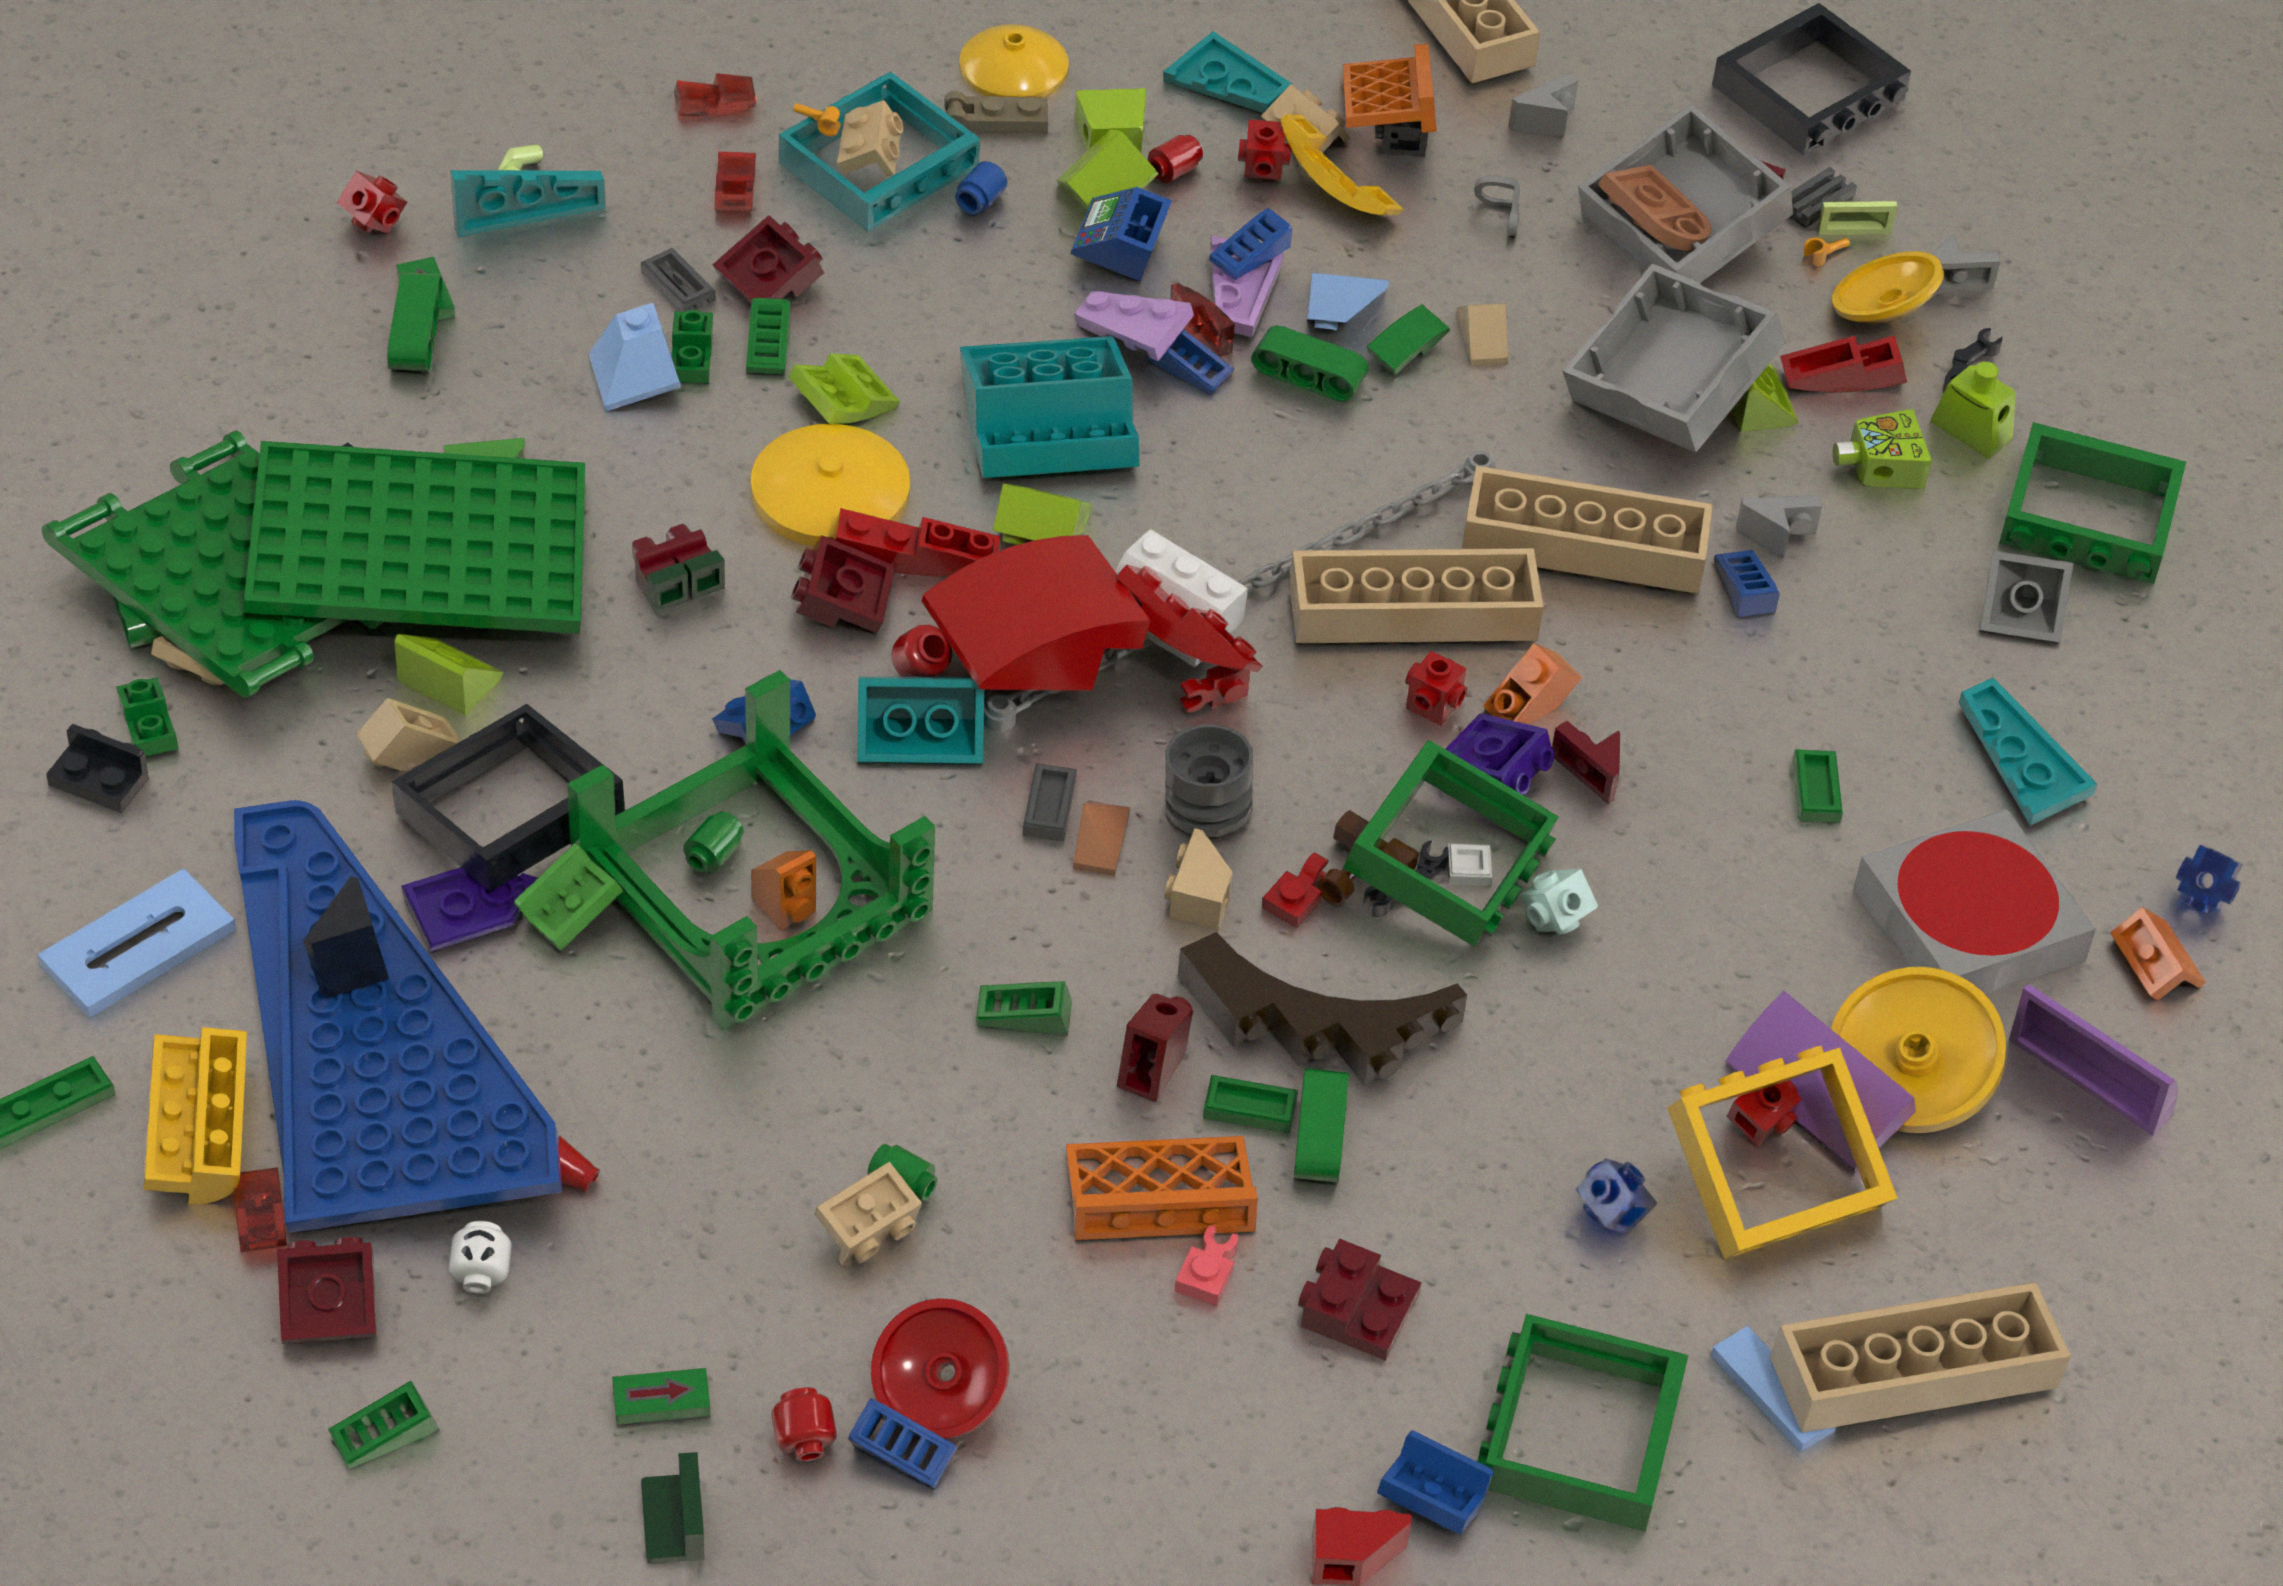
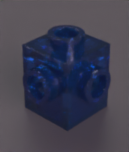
(2224, 874)
(1616, 1195)

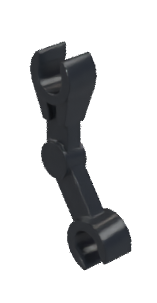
(1965, 356)
(1427, 866)

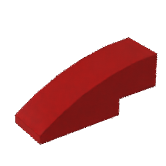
(1845, 366)

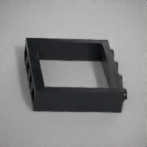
(1737, 68)
(476, 754)

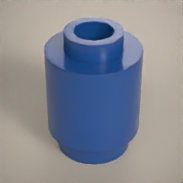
(981, 188)

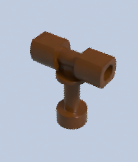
(1338, 884)

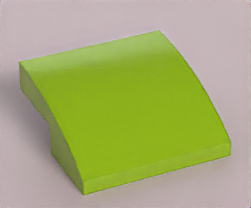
(844, 389)

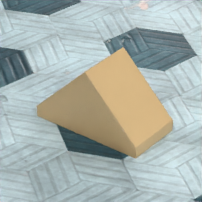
(1484, 333)

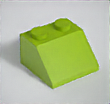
(1038, 514)

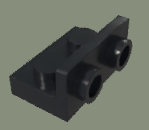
(99, 769)

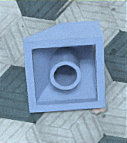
(1340, 298)
(633, 359)

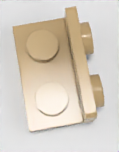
(869, 1214)

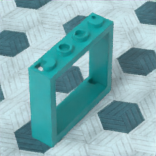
(956, 157)

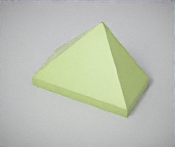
(1857, 218)

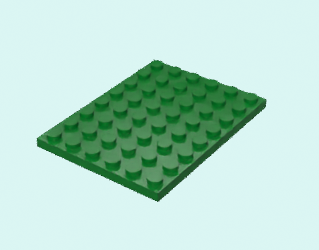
(417, 538)

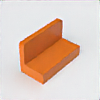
(2155, 953)

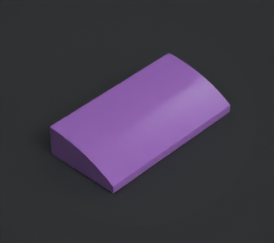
(1789, 1029)
(2093, 1061)

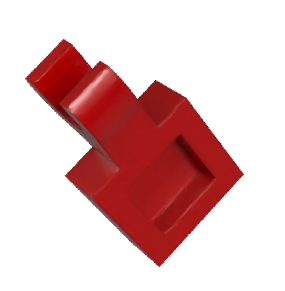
(1296, 896)

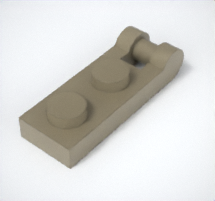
(998, 113)

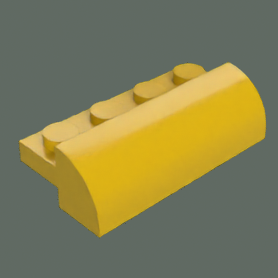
(196, 1114)

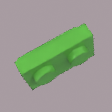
(567, 897)

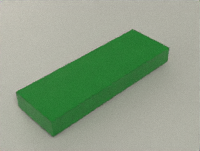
(53, 1100)

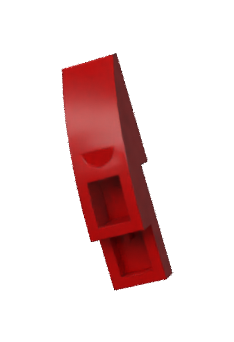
(924, 550)
(1192, 632)

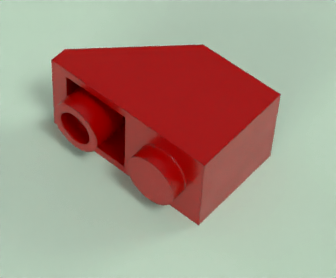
(1355, 1544)

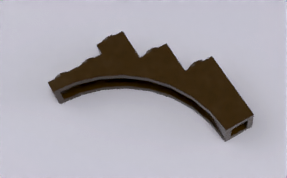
(1309, 1024)

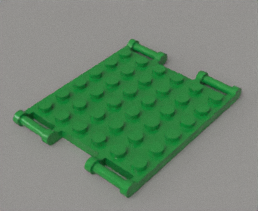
(186, 565)

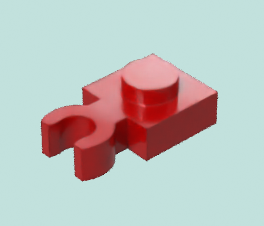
(1218, 688)

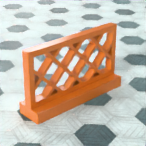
(1401, 102)
(1161, 1208)

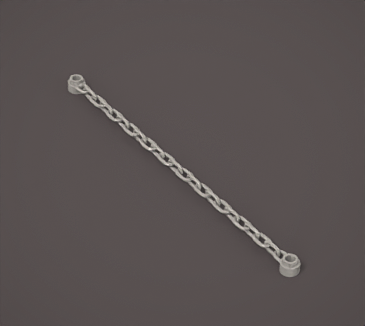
(1001, 710)

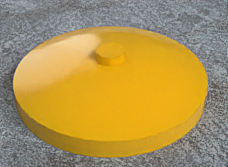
(822, 468)
(1931, 1038)

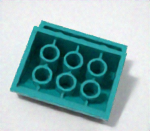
(1050, 406)

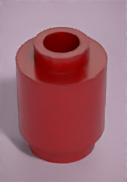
(1175, 157)

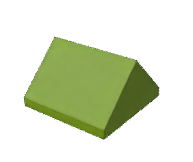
(1107, 168)
(1765, 404)
(443, 672)

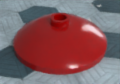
(917, 1349)

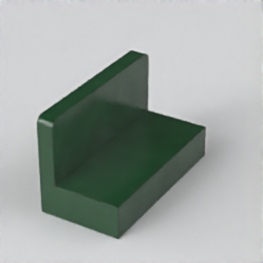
(674, 1514)

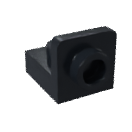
(1402, 139)

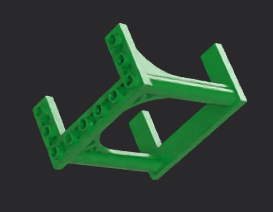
(727, 968)

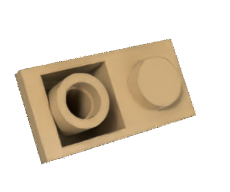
(1202, 883)

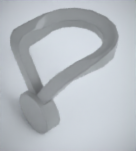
(1506, 183)

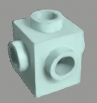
(1558, 900)

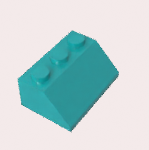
(920, 719)

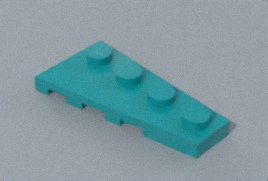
(514, 198)
(2026, 756)

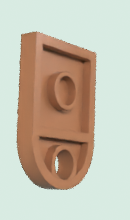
(1657, 206)

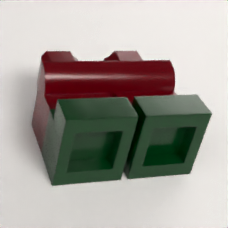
(677, 568)

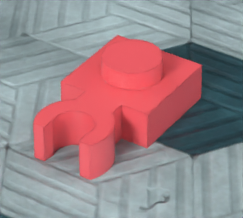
(1207, 1270)

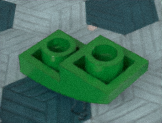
(1406, 338)
(692, 345)
(147, 716)

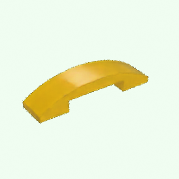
(1305, 143)

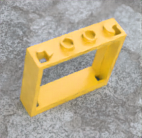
(1711, 1180)

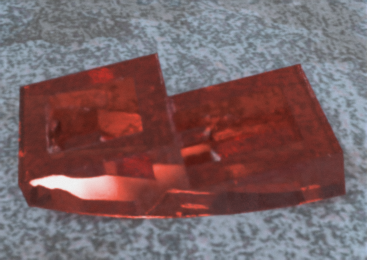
(724, 96)
(735, 181)
(1207, 319)
(259, 1210)

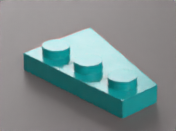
(1227, 74)

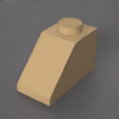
(404, 736)

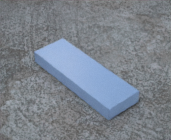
(1750, 1367)

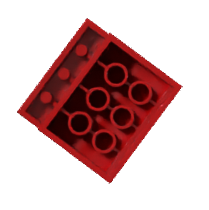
(1037, 615)

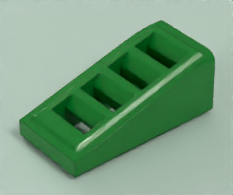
(775, 317)
(1039, 1020)
(390, 1405)

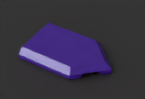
(459, 908)

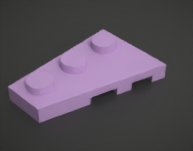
(1247, 296)
(1135, 320)

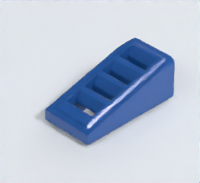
(1267, 227)
(1189, 346)
(1745, 601)
(867, 1423)

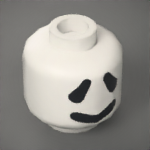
(480, 1256)

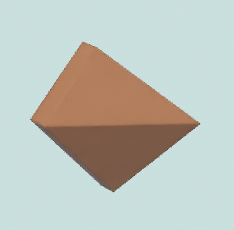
(1100, 837)

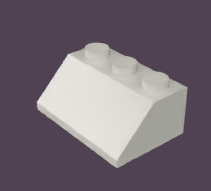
(1189, 579)

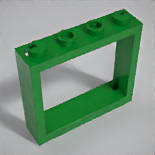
(2103, 462)
(1482, 795)
(1598, 1353)

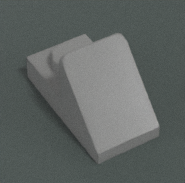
(1544, 107)
(1967, 269)
(1773, 519)

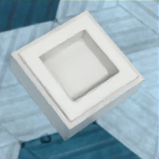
(1469, 865)

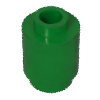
(713, 842)
(913, 1169)

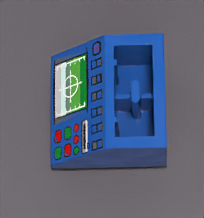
(1122, 230)

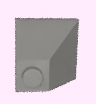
(2026, 596)

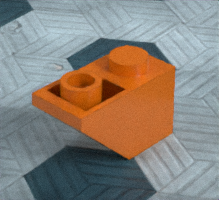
(1533, 686)
(786, 887)

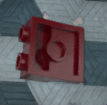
(770, 262)
(842, 585)
(326, 1291)
(1357, 1300)

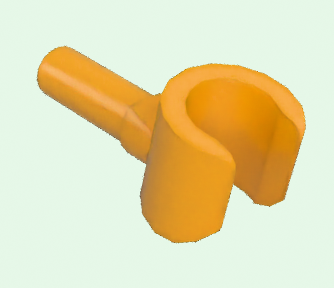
(827, 119)
(1820, 249)

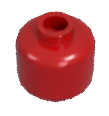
(921, 652)
(804, 1423)

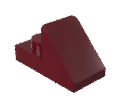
(1589, 762)

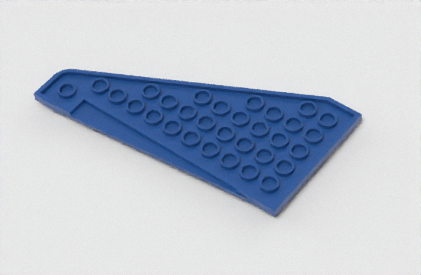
(386, 1090)

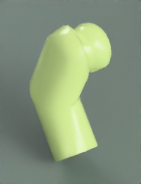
(520, 156)

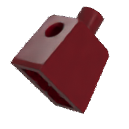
(1160, 1026)

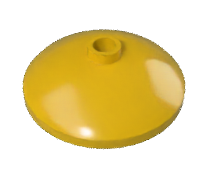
(1013, 62)
(1888, 287)

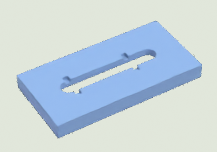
(99, 988)

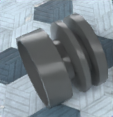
(1209, 779)

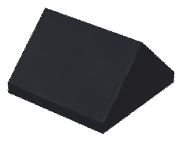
(345, 945)

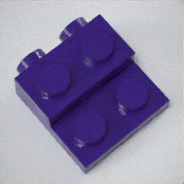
(1505, 750)

